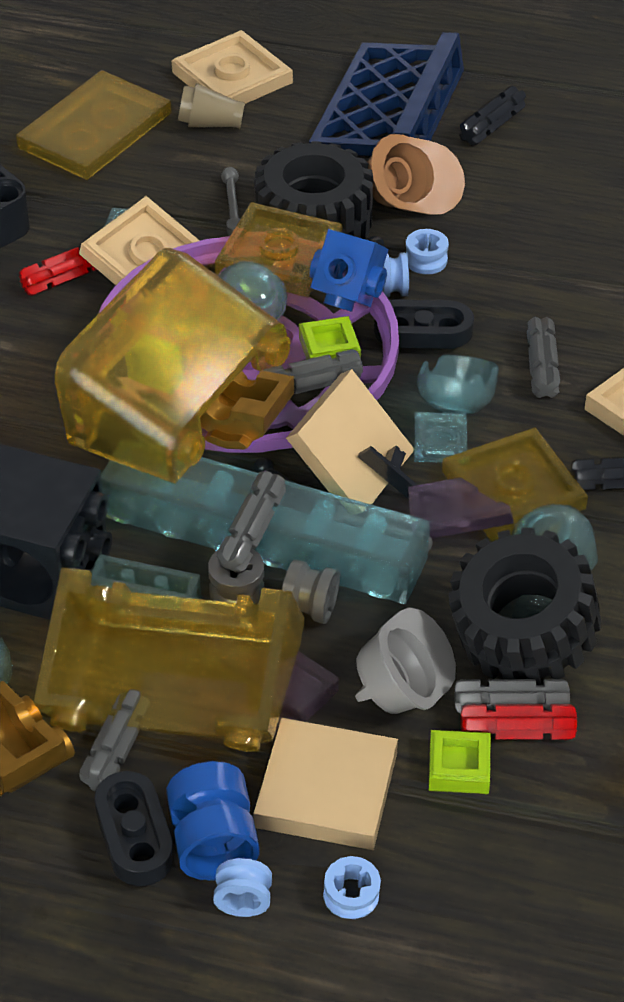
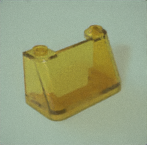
(158, 363)
(195, 661)

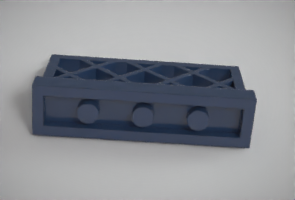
(421, 103)

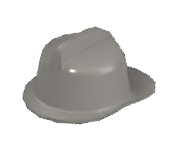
(406, 663)

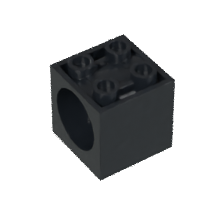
(47, 522)

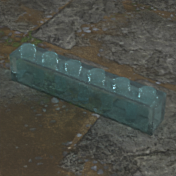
(368, 544)

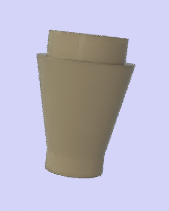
(209, 108)

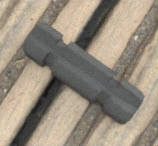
(543, 357)
(321, 370)
(251, 521)
(511, 692)
(111, 743)

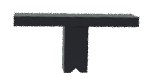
(388, 467)

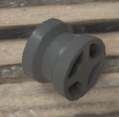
(313, 589)

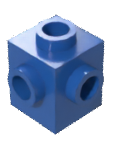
(348, 270)

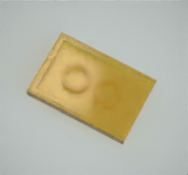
(93, 124)

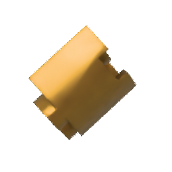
(246, 409)
(27, 742)

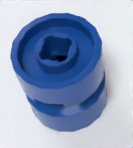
(211, 818)

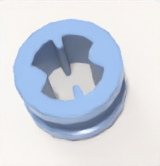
(427, 251)
(397, 275)
(357, 869)
(242, 887)

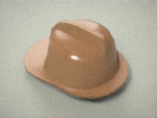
(416, 175)

